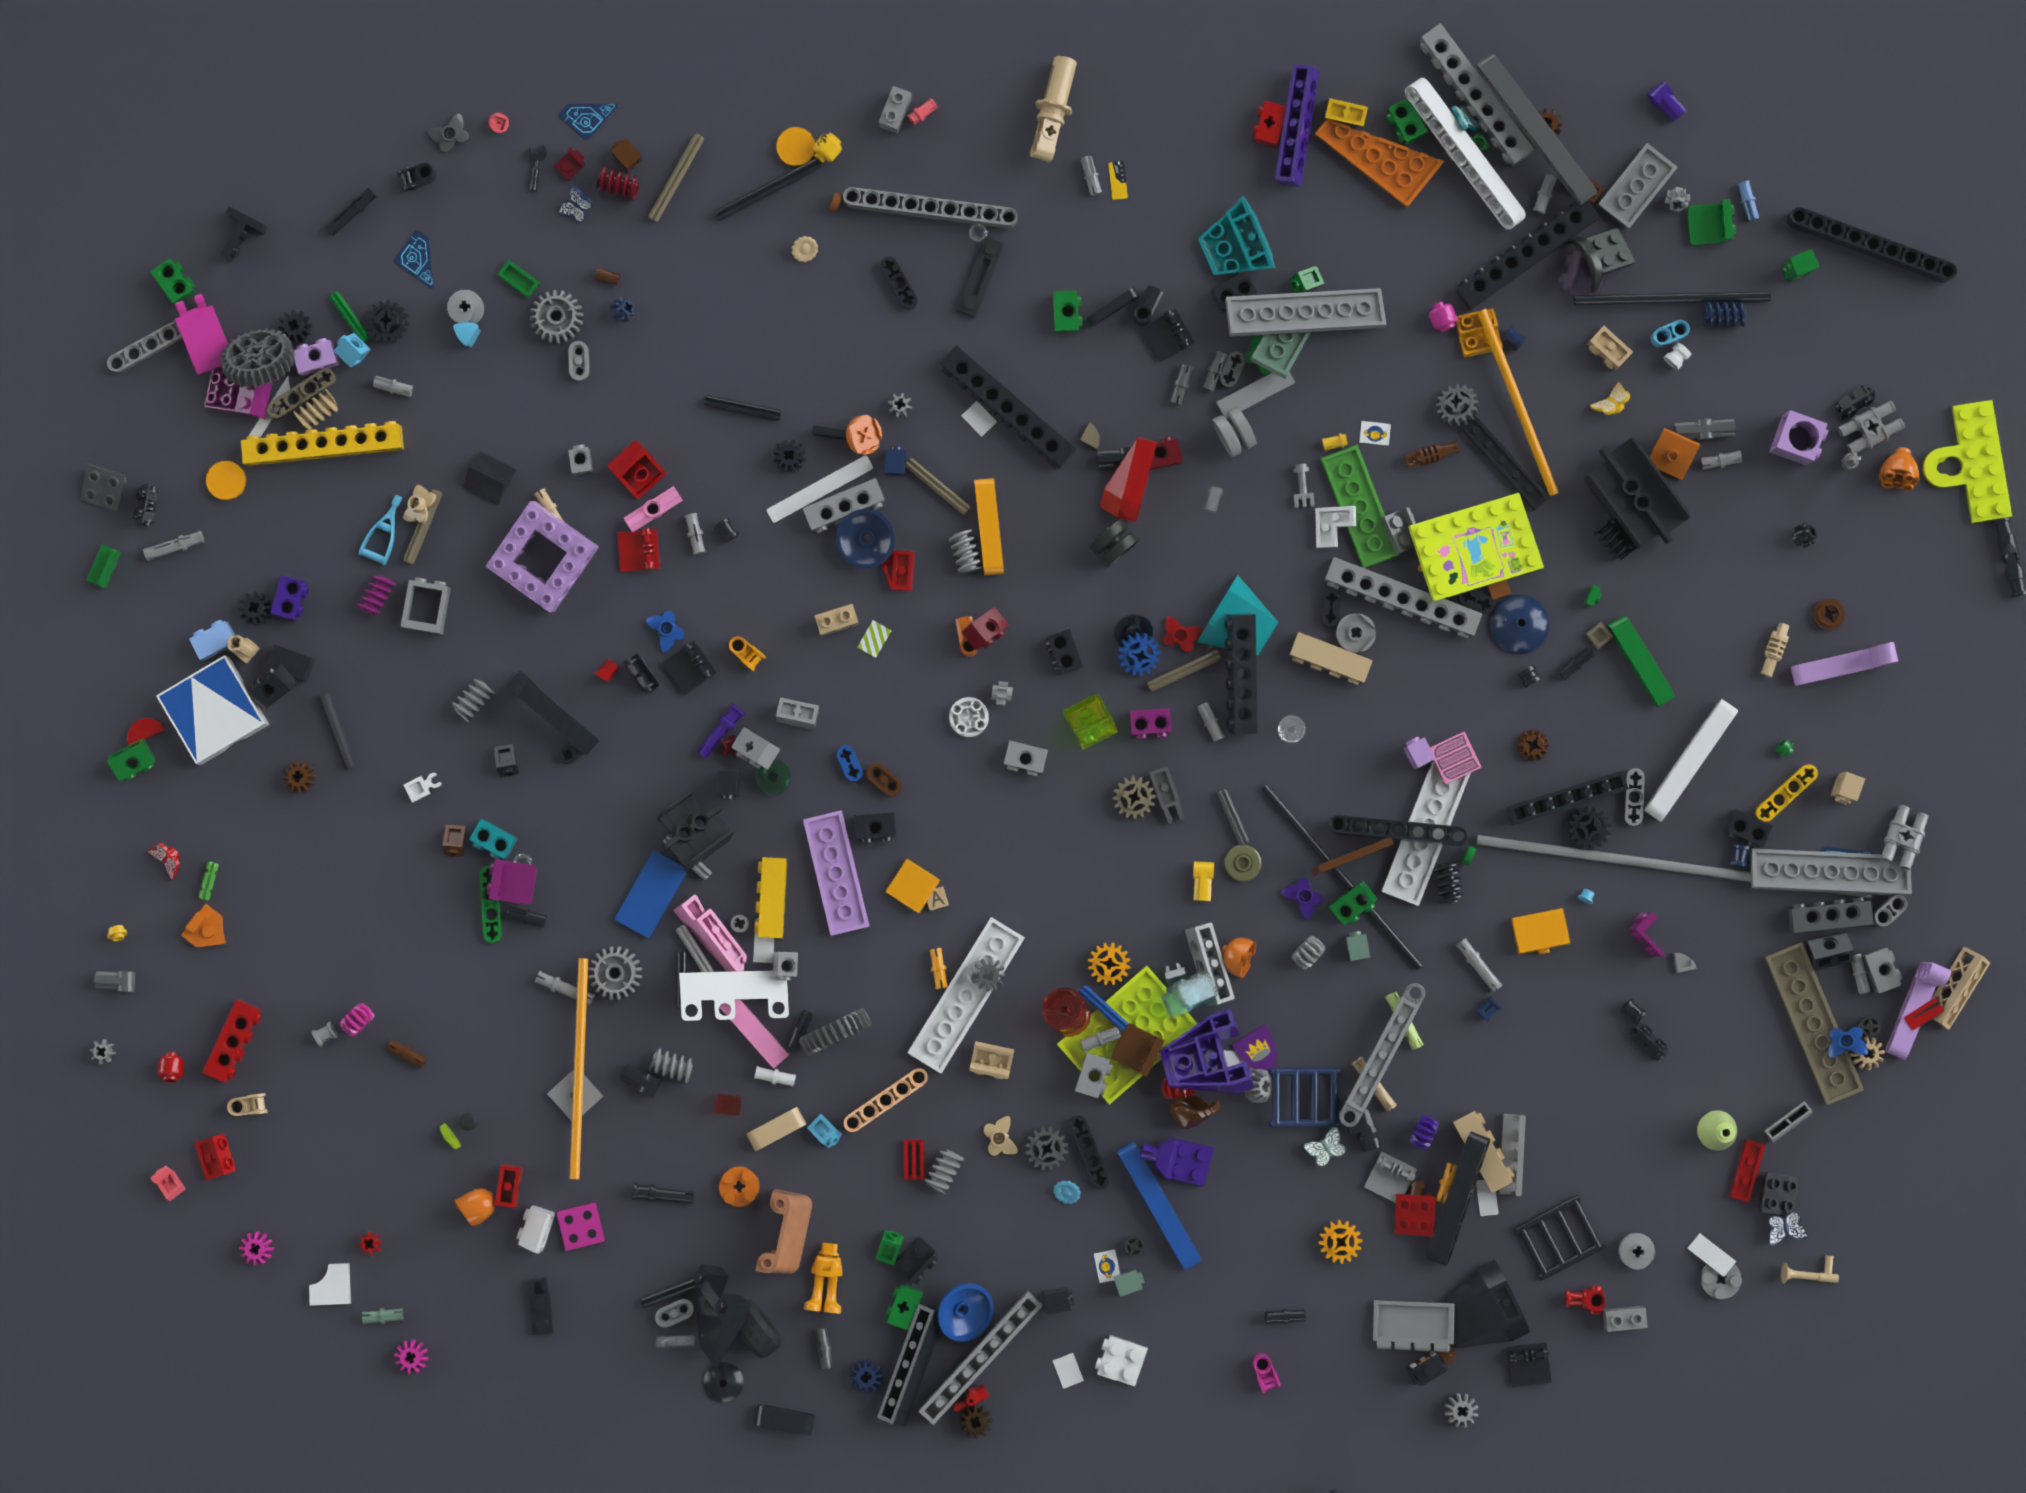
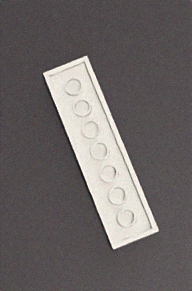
(1416, 860)
(963, 997)

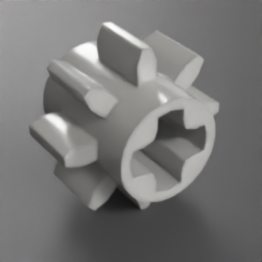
(1677, 199)
(896, 401)
(1002, 693)
(97, 1049)

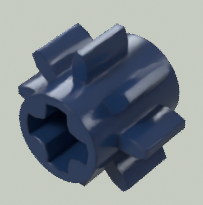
(622, 310)

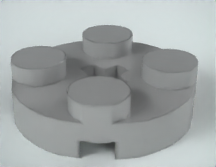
(1356, 644)
(1720, 1291)

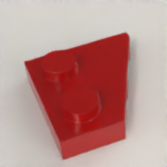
(900, 570)

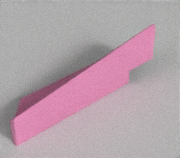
(712, 934)

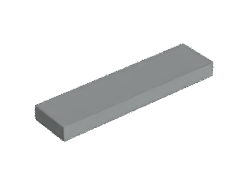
(1255, 393)

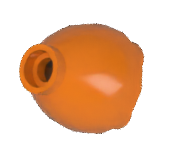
(1899, 470)

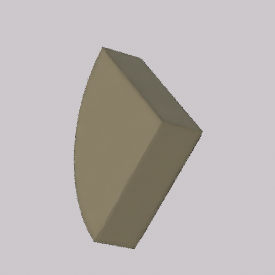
(1091, 436)

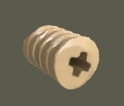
(317, 410)

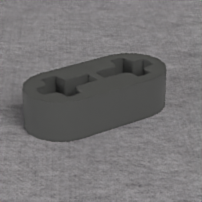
(1236, 372)

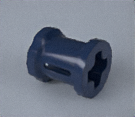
(1514, 338)
(1743, 862)
(1482, 1011)

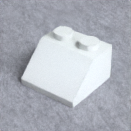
(536, 1228)

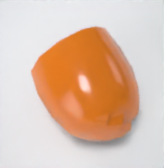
(476, 1205)

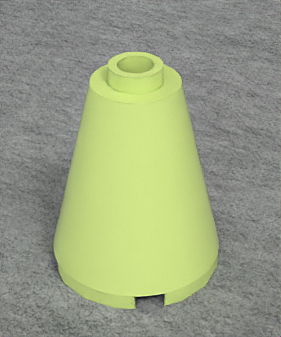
(1711, 1127)

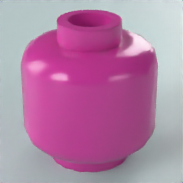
(1442, 317)

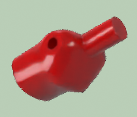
(977, 1395)

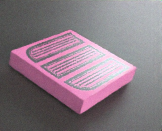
(1455, 758)

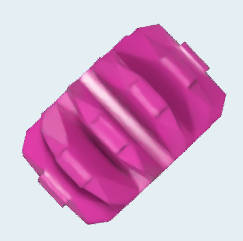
(357, 1019)
(249, 1245)
(418, 1360)

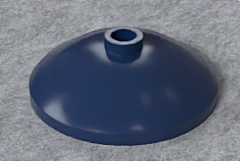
(851, 539)
(1505, 625)

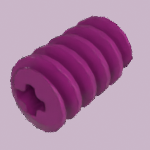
(375, 594)

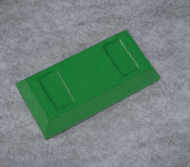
(518, 278)

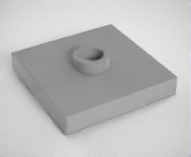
(563, 1095)

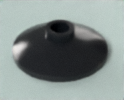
(1139, 621)
(733, 1378)

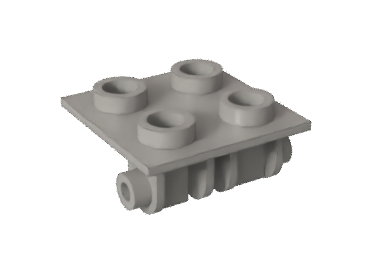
(1390, 1177)

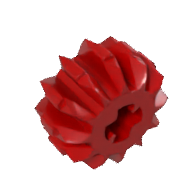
(1169, 1092)

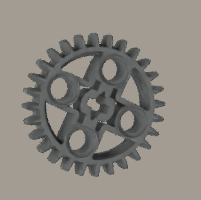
(257, 358)
(835, 1031)

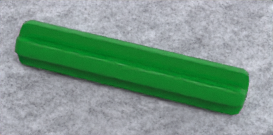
(349, 316)

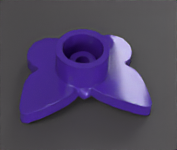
(1303, 896)

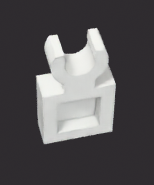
(419, 788)

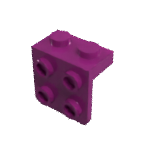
(512, 882)
(1642, 922)

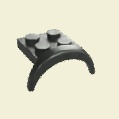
(1604, 254)

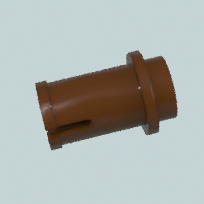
(607, 276)
(1417, 1187)

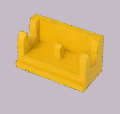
(1346, 112)

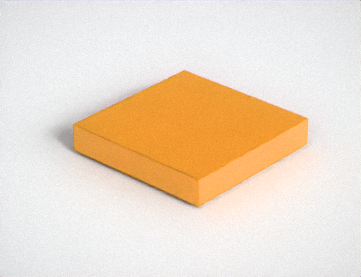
(913, 886)

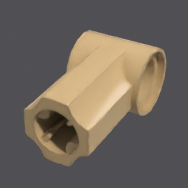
(242, 647)

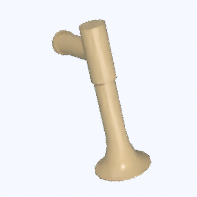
(1827, 1276)

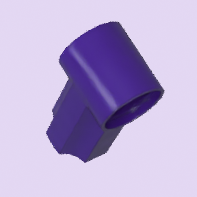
(1663, 97)

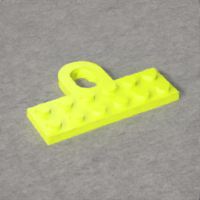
(1980, 462)

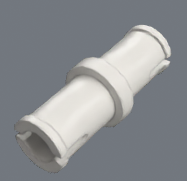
(775, 1076)

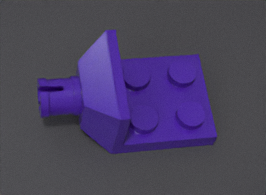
(1180, 1159)

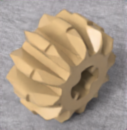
(1870, 1061)

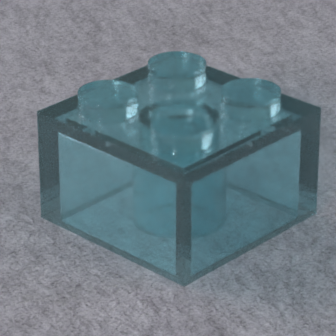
(1189, 994)

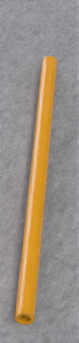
(1517, 402)

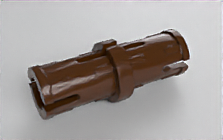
(406, 1053)

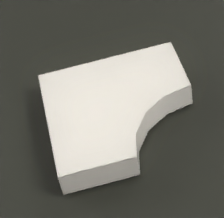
(333, 1287)

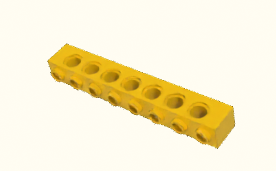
(251, 445)

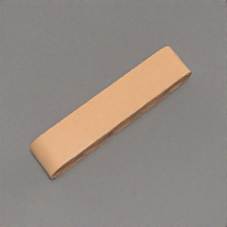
(878, 1106)

